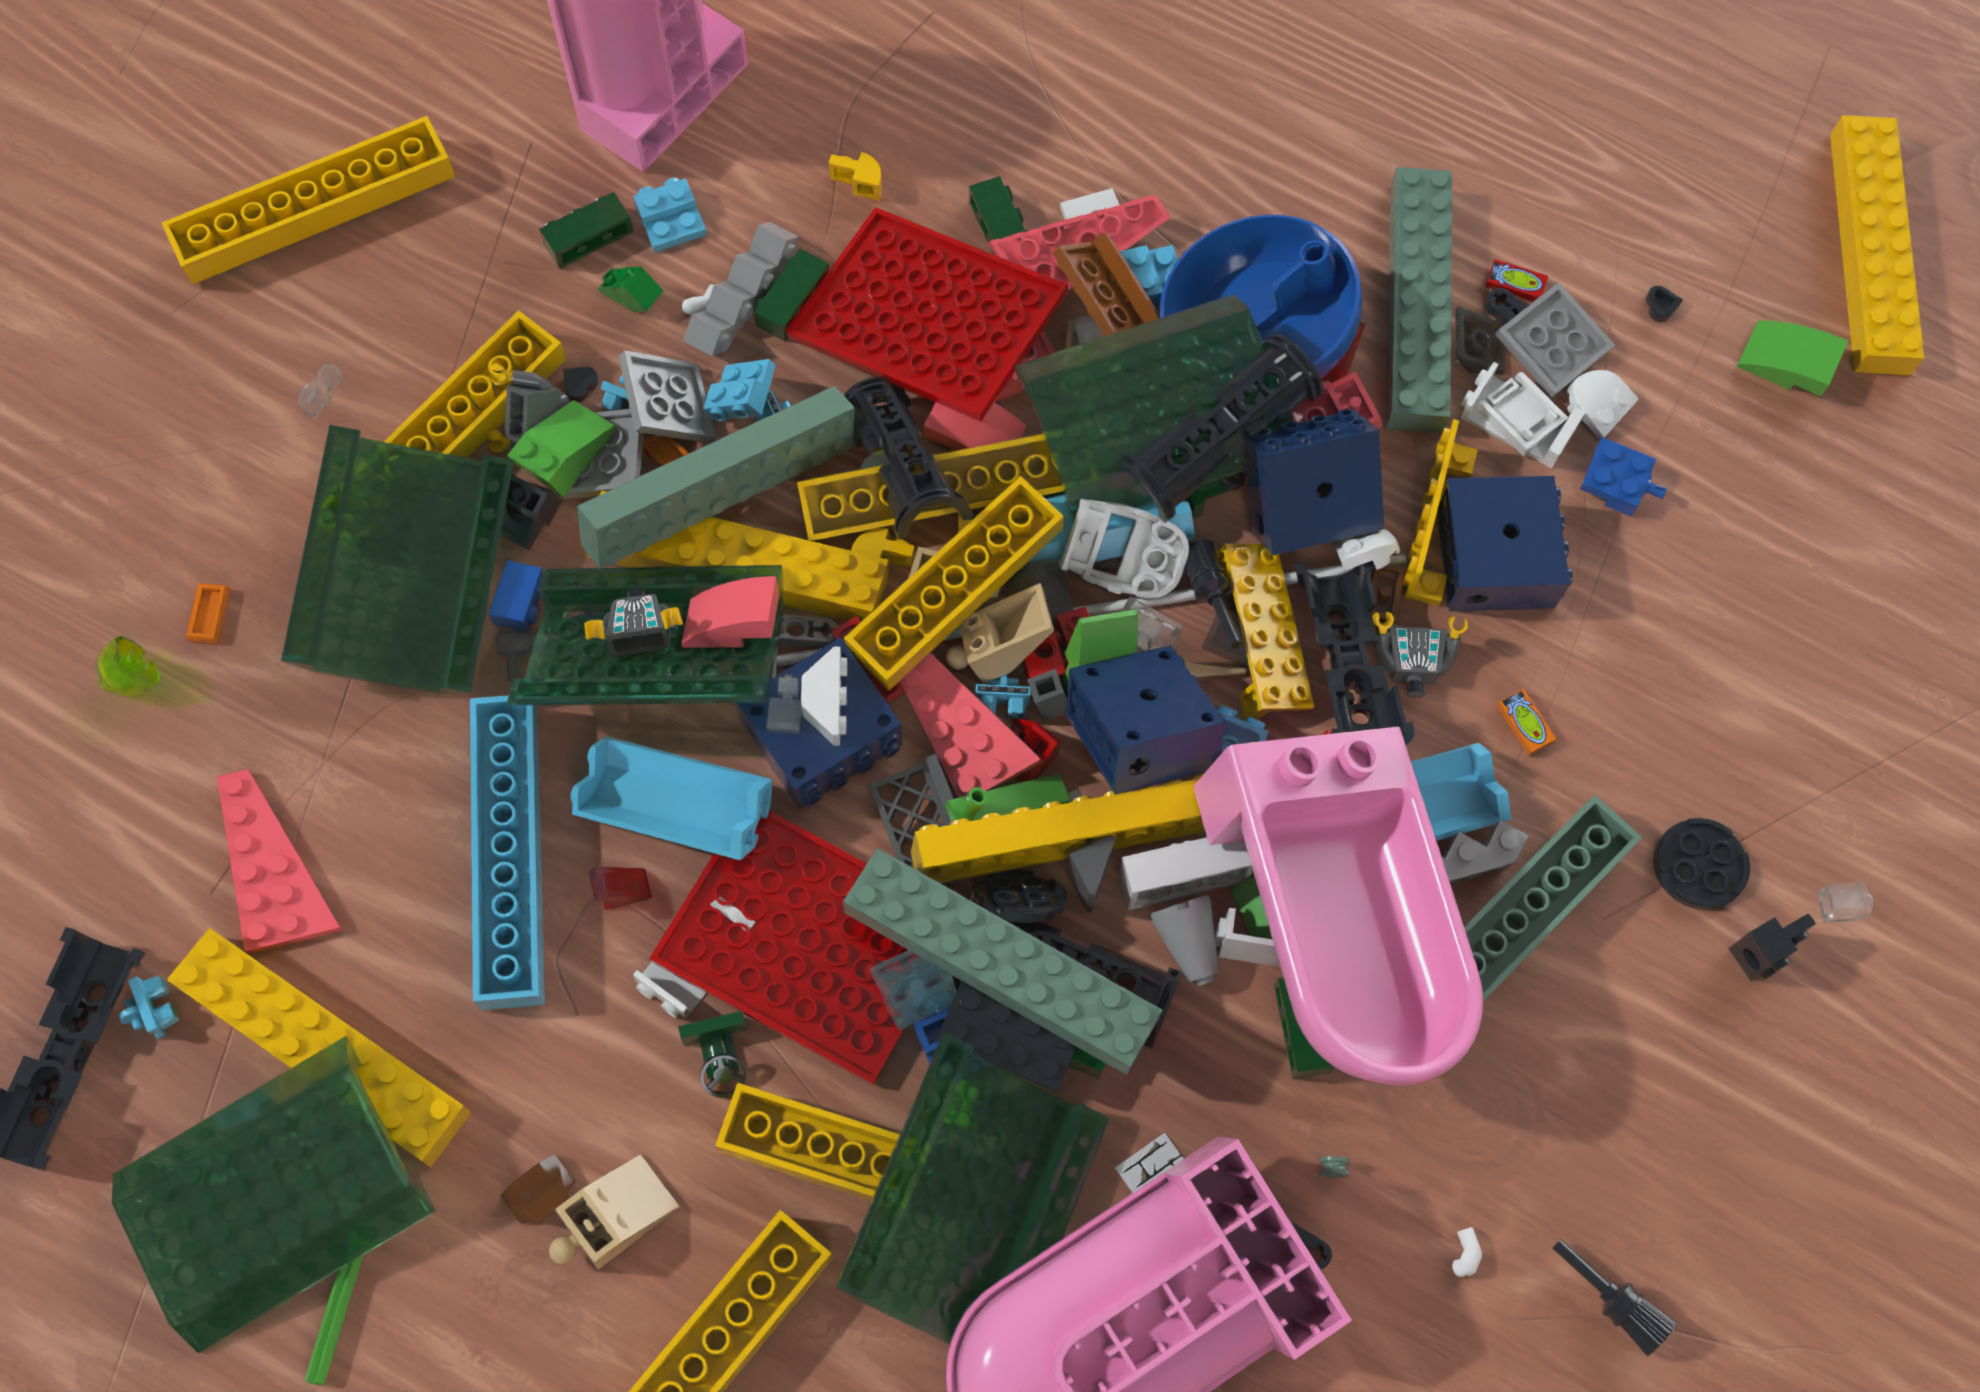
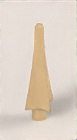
(1208, 672)

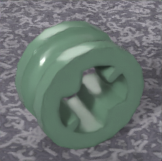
(1334, 1167)

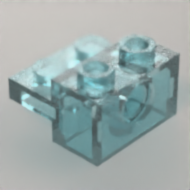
(912, 988)

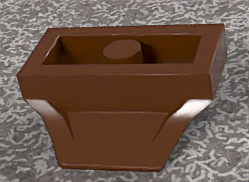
(1387, 588)
(539, 1190)

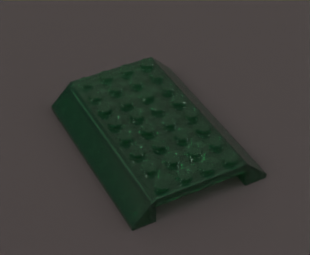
(1132, 387)
(397, 564)
(583, 672)
(968, 1191)
(266, 1198)

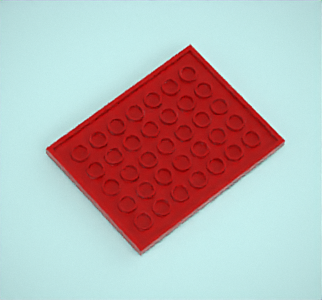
(928, 312)
(801, 960)

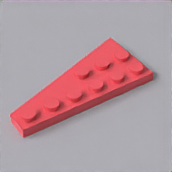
(1123, 223)
(964, 731)
(271, 883)

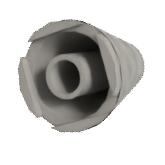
(1190, 938)

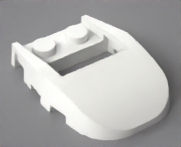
(1151, 557)

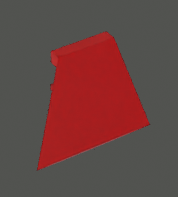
(1038, 740)

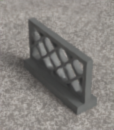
(941, 794)

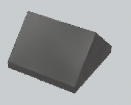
(1087, 869)

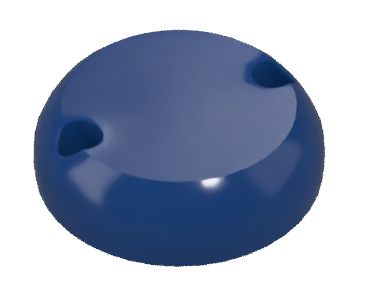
(1285, 272)

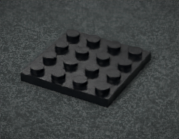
(1009, 1037)

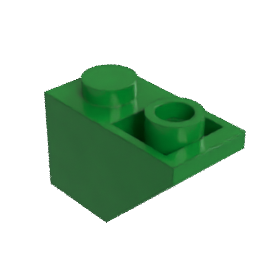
(631, 288)

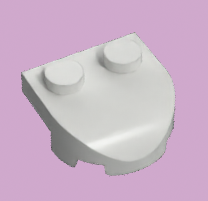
(1602, 398)
(1367, 547)

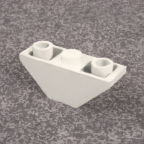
(824, 695)

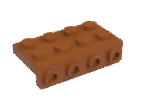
(1105, 284)

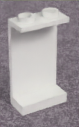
(1545, 452)
(1242, 946)
(675, 993)

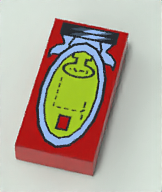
(1517, 280)

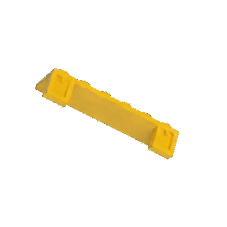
(1450, 459)
(1267, 631)

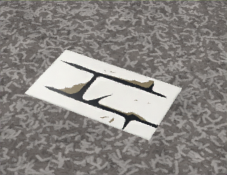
(1149, 1162)

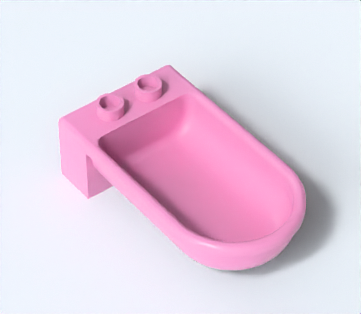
(644, 68)
(1352, 899)
(1154, 1292)

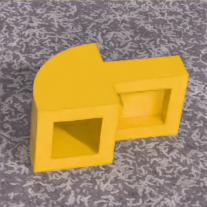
(861, 174)
(877, 543)

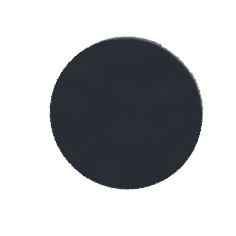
(1701, 864)
(1019, 896)

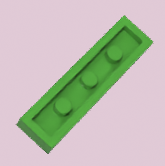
(1006, 799)

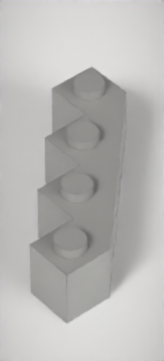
(748, 281)
(1468, 858)

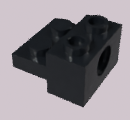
(537, 508)
(1769, 946)

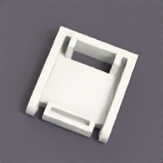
(1517, 409)

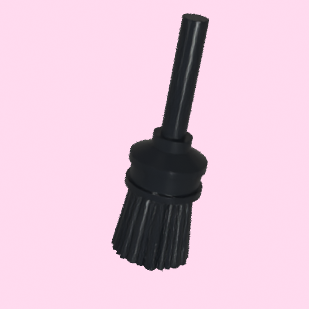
(1211, 584)
(1623, 1304)

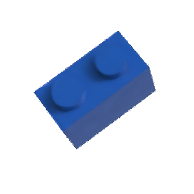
(517, 597)

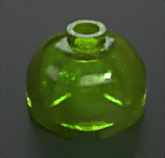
(124, 669)

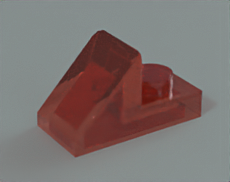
(619, 886)

